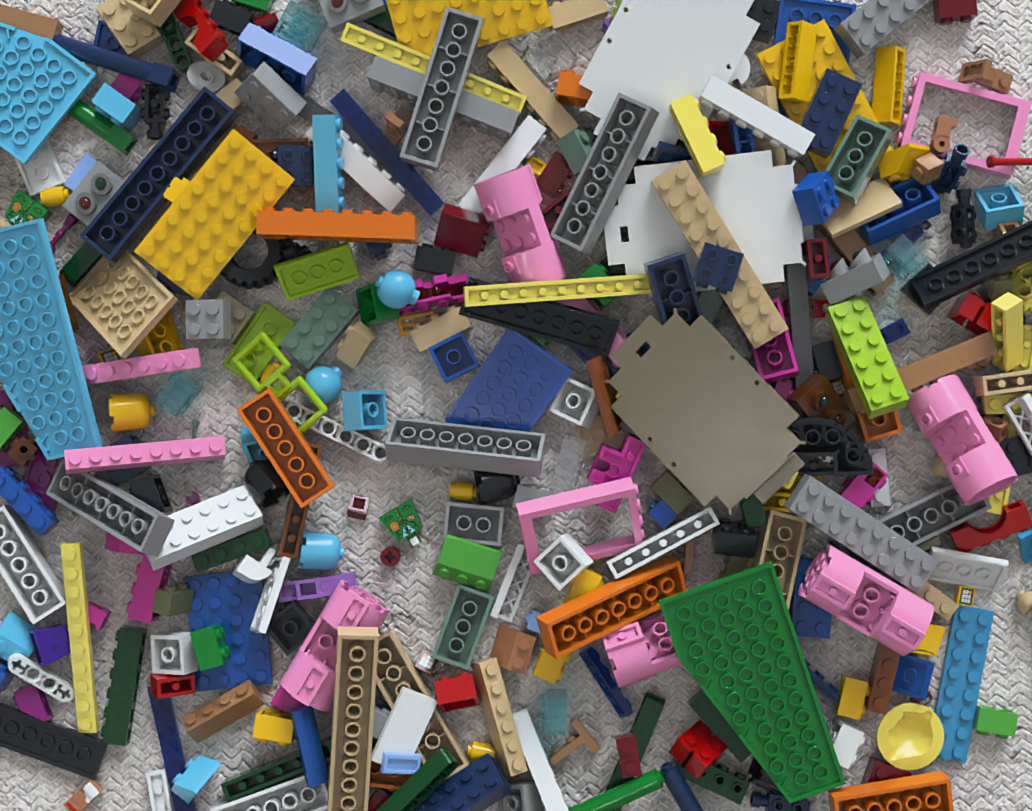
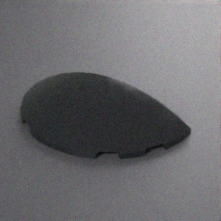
(830, 449)

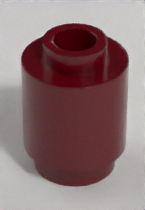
(267, 21)

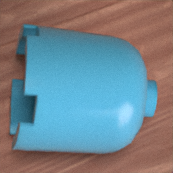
(320, 551)

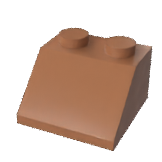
(513, 648)

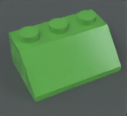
(466, 562)

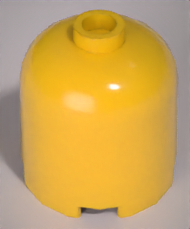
(130, 411)

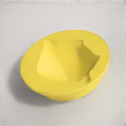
(910, 736)

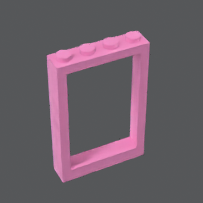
(913, 103)
(580, 498)

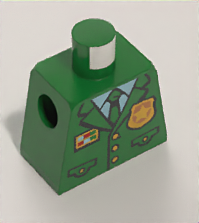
(25, 209)
(403, 522)

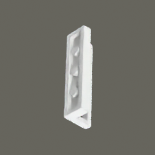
(1025, 404)
(506, 585)

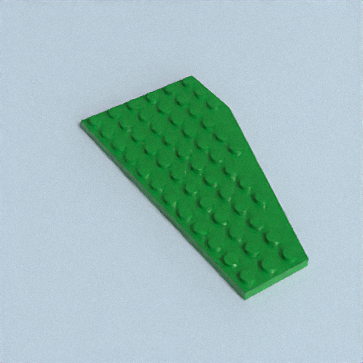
(752, 668)

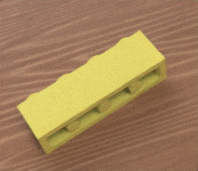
(696, 135)
(1007, 331)

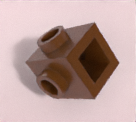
(16, 454)

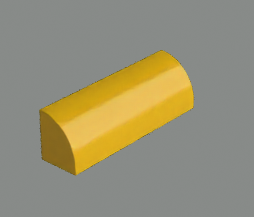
(797, 61)
(889, 85)

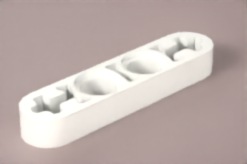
(43, 674)

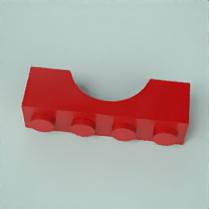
(209, 39)
(1012, 520)

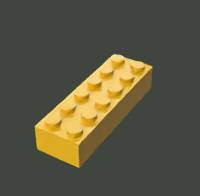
(546, 665)

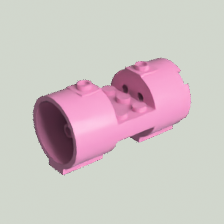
(514, 207)
(961, 439)
(866, 600)
(640, 650)
(313, 667)

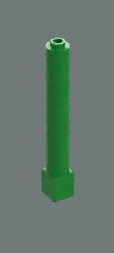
(103, 127)
(623, 793)

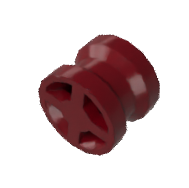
(393, 556)

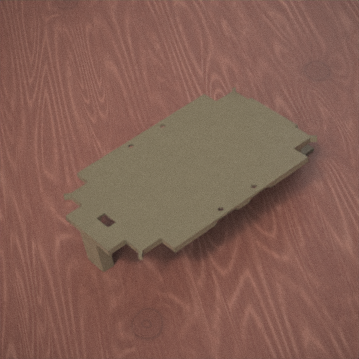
(705, 411)

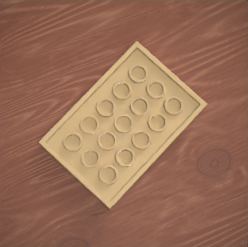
(122, 301)

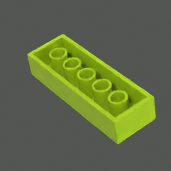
(867, 357)

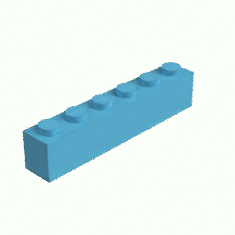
(328, 162)

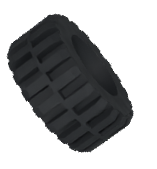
(259, 276)

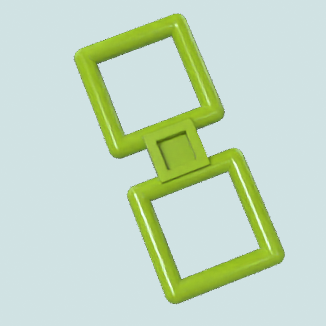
(277, 380)

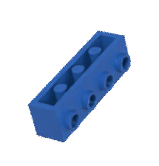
(25, 502)

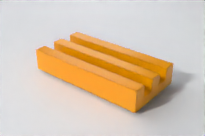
(401, 326)

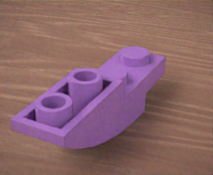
(314, 587)

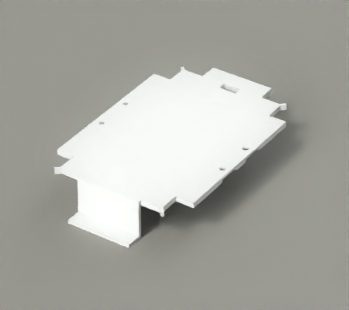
(665, 54)
(747, 195)

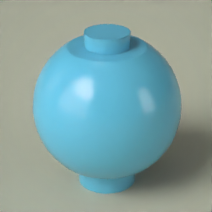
(396, 289)
(325, 383)

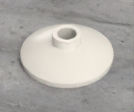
(203, 74)

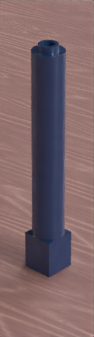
(156, 74)
(679, 788)

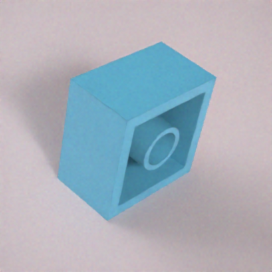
(119, 108)
(364, 410)

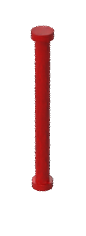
(991, 161)

